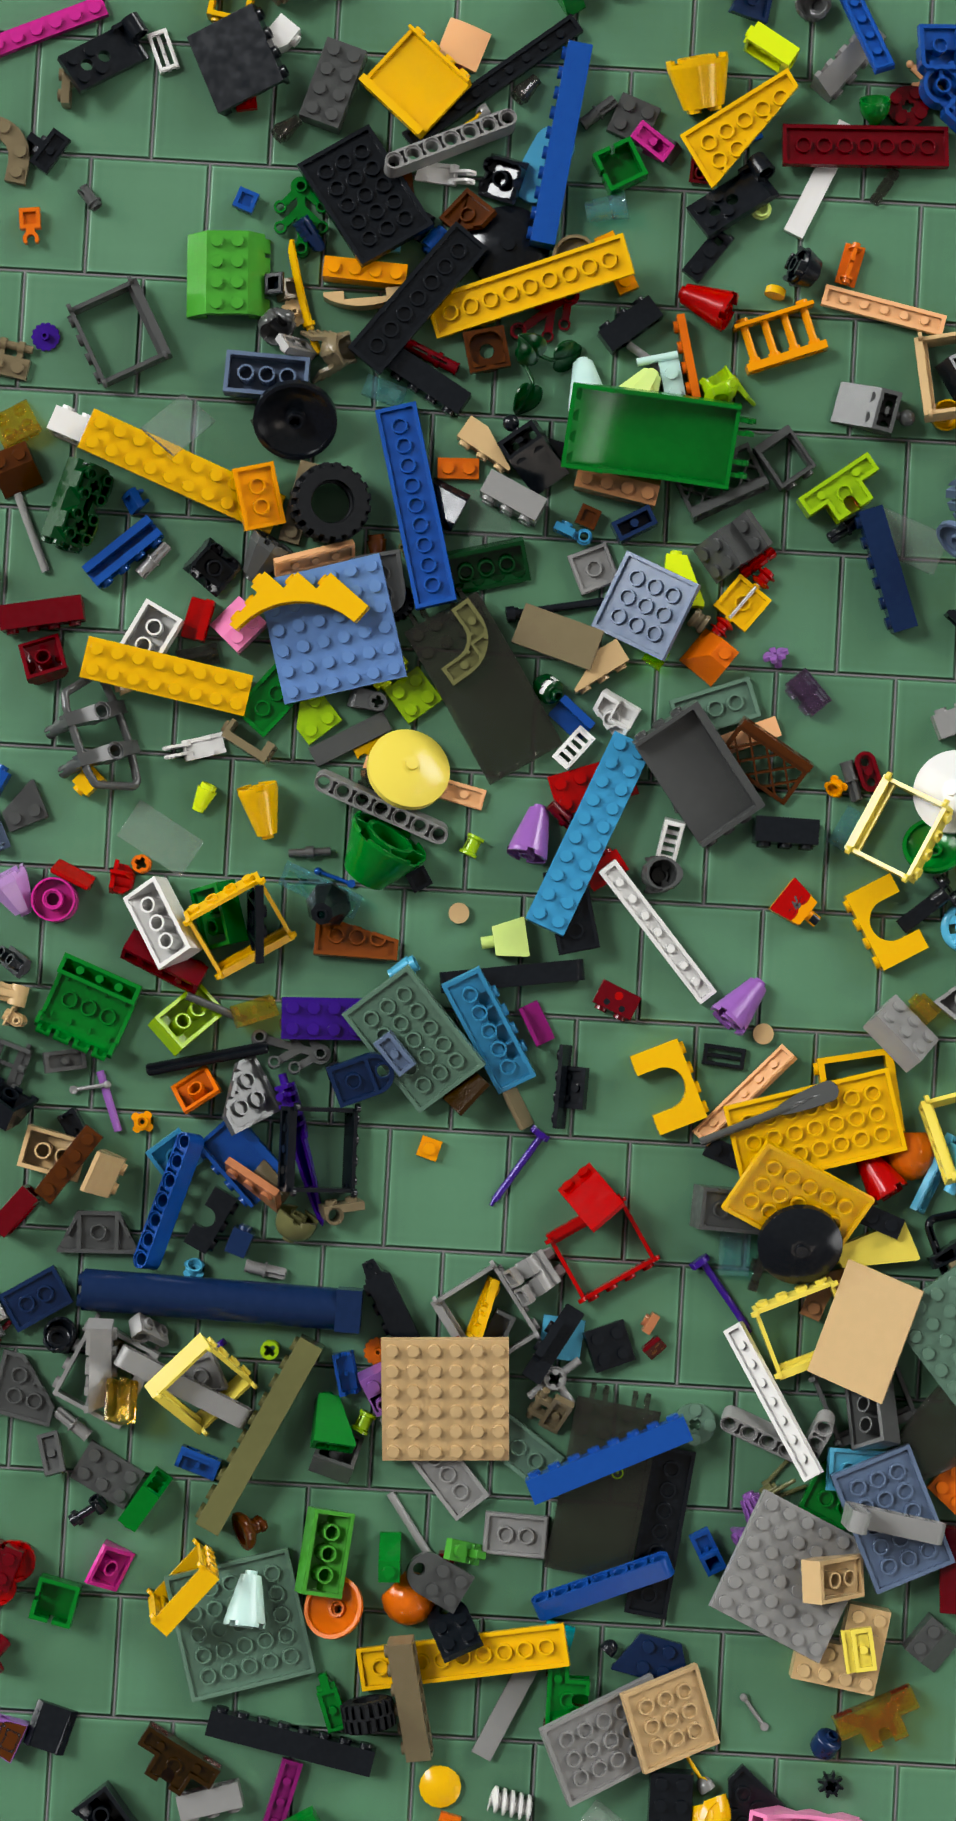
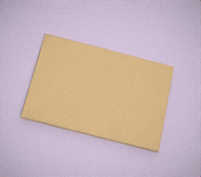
(865, 1331)

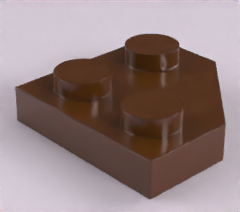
(469, 212)

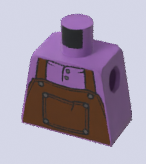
(11, 1734)

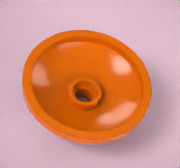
(323, 1615)

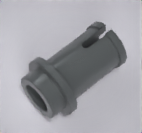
(92, 201)

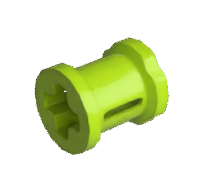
(471, 845)
(270, 1356)
(363, 1422)

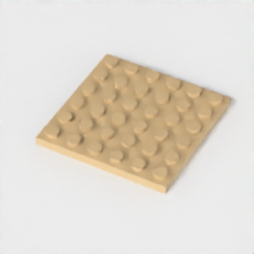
(445, 1398)

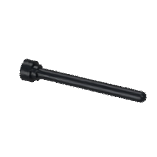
(514, 614)

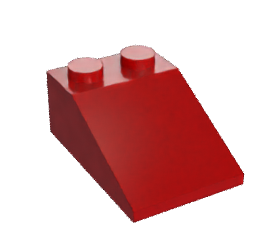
(591, 1197)

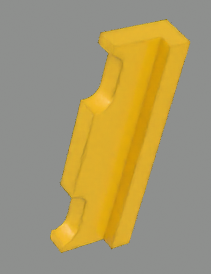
(366, 748)

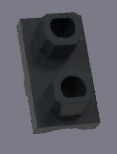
(14, 961)

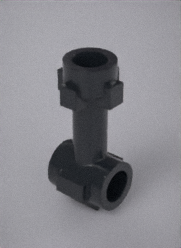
(96, 1503)

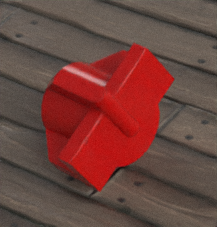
(121, 878)

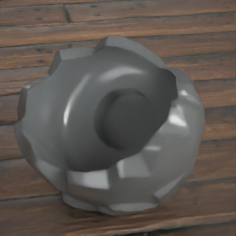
(812, 9)

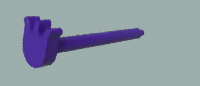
(540, 1136)
(702, 1262)

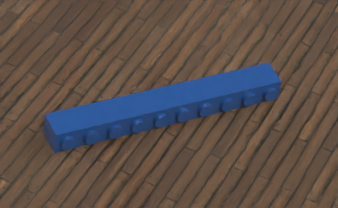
(560, 145)

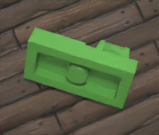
(463, 1552)

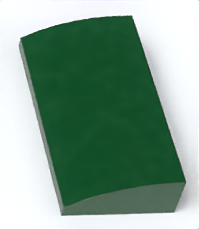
(489, 565)

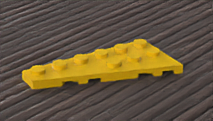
(730, 131)

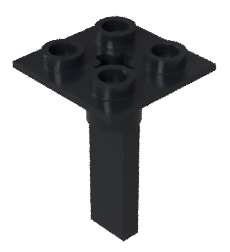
(929, 904)

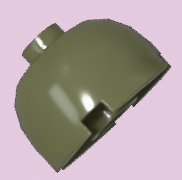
(294, 1224)

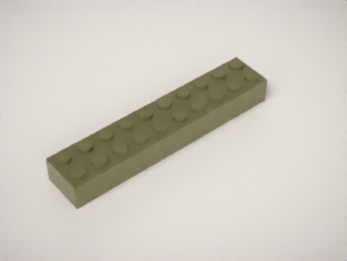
(259, 1435)

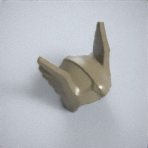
(333, 351)

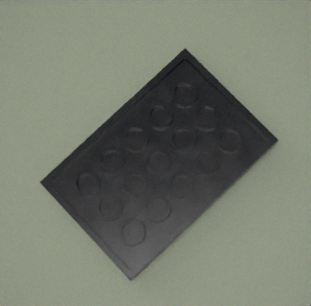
(362, 202)

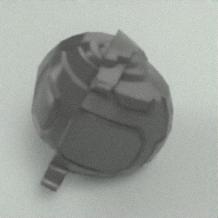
(660, 874)

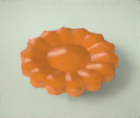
(373, 1351)

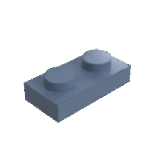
(395, 1053)

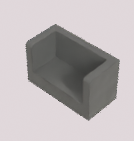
(500, 1324)

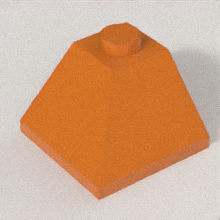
(709, 656)

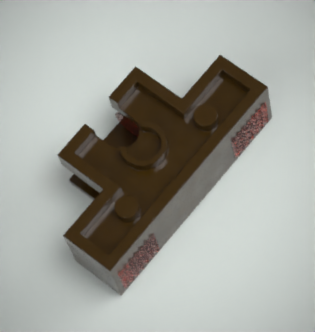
(176, 1760)

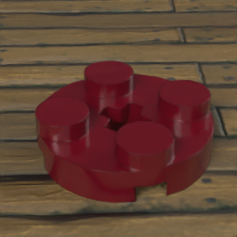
(901, 116)

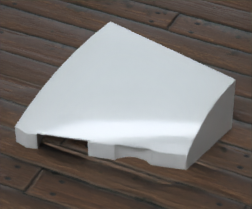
(616, 712)

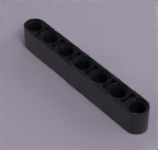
(527, 973)

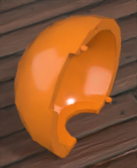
(916, 1159)
(405, 1604)

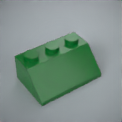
(224, 923)

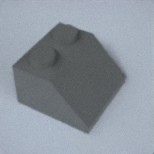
(336, 1464)
(930, 1642)

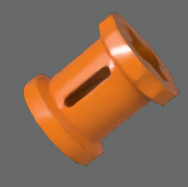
(135, 866)

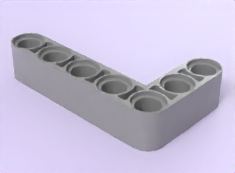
(762, 1428)
(861, 1518)

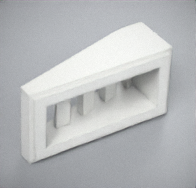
(561, 760)
(673, 822)

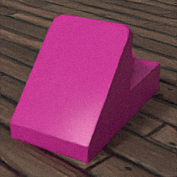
(651, 142)

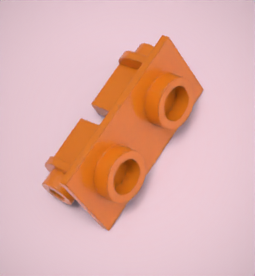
(850, 264)

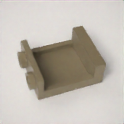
(262, 756)

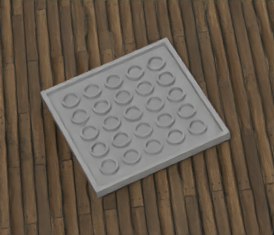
(765, 1576)

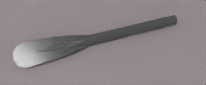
(805, 1100)

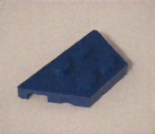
(650, 1655)

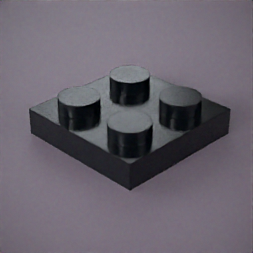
(608, 1346)

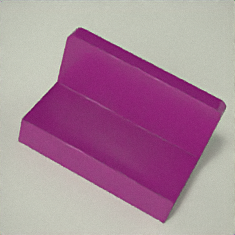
(536, 1023)

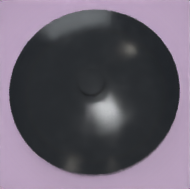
(506, 242)
(295, 420)
(799, 1244)

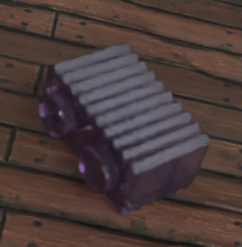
(807, 693)

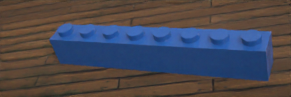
(609, 1458)

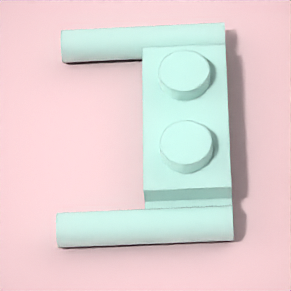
(669, 371)

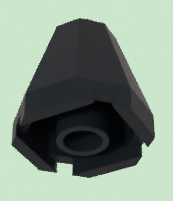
(328, 904)

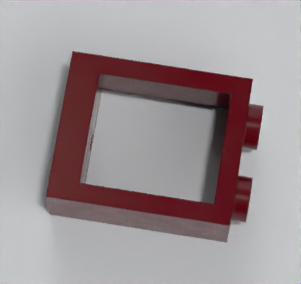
(17, 1209)

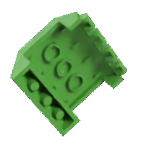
(227, 273)

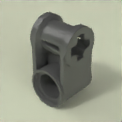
(363, 699)

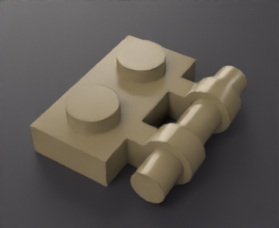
(13, 366)
(556, 1412)

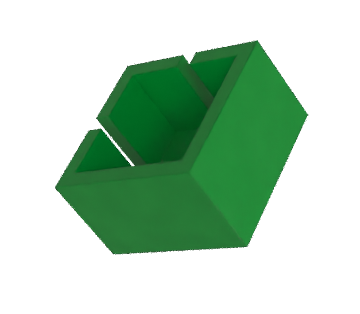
(620, 169)
(57, 1598)

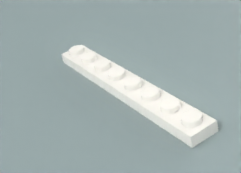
(657, 931)
(773, 1401)

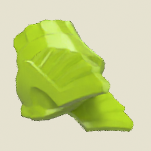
(724, 387)

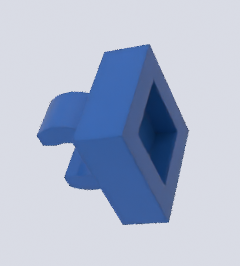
(133, 500)

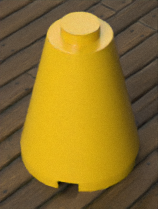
(261, 807)

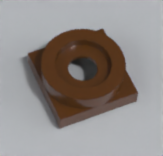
(476, 339)

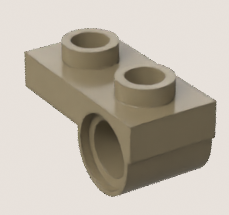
(64, 94)
(342, 1206)

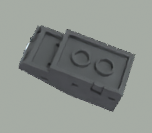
(708, 1214)

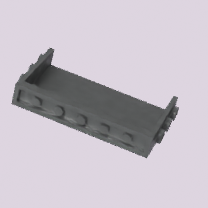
(698, 773)

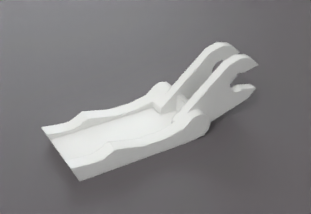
(445, 175)
(198, 747)

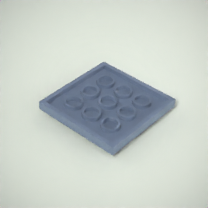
(646, 605)

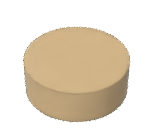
(458, 913)
(763, 1033)

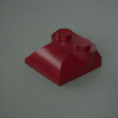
(43, 660)

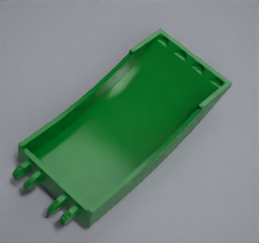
(653, 435)

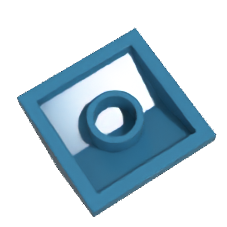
(160, 1152)

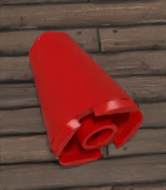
(709, 304)
(880, 1178)

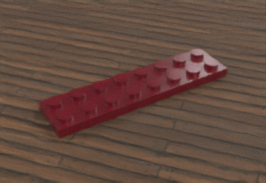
(865, 146)

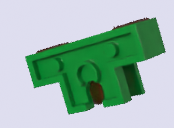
(564, 1693)

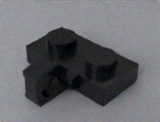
(47, 149)

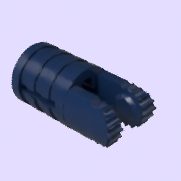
(309, 233)

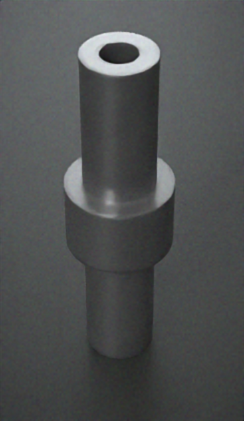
(309, 852)

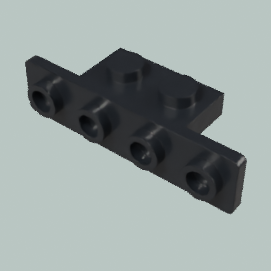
(570, 1087)
(553, 1343)

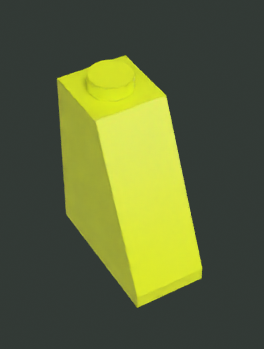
(681, 565)

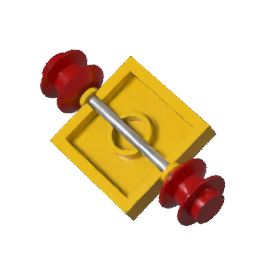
(742, 602)

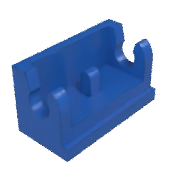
(346, 1373)
(198, 1462)

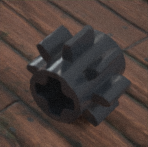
(835, 1780)

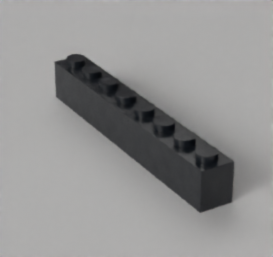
(290, 1740)

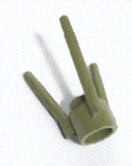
(777, 1490)

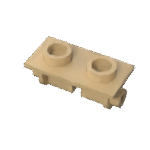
(13, 1017)

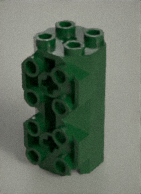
(72, 514)

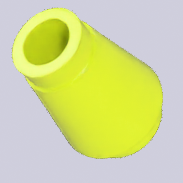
(204, 795)

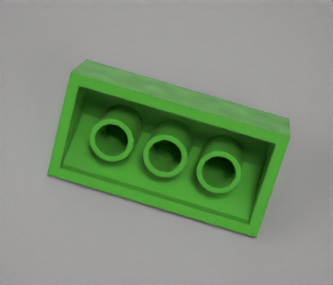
(324, 1552)

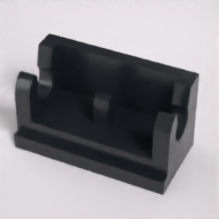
(71, 1122)

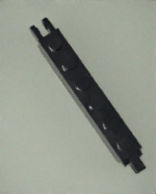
(388, 1301)

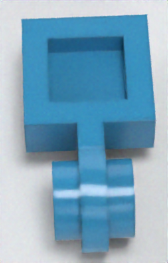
(565, 529)

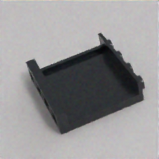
(238, 58)

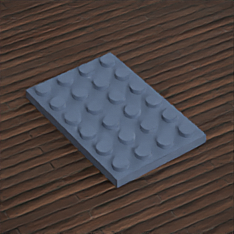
(893, 1484)

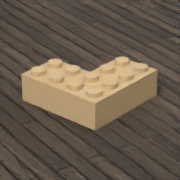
(831, 1668)

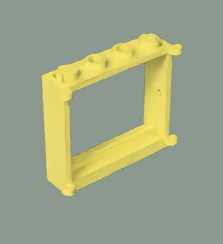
(872, 813)
(936, 1135)
(800, 1363)
(179, 1365)

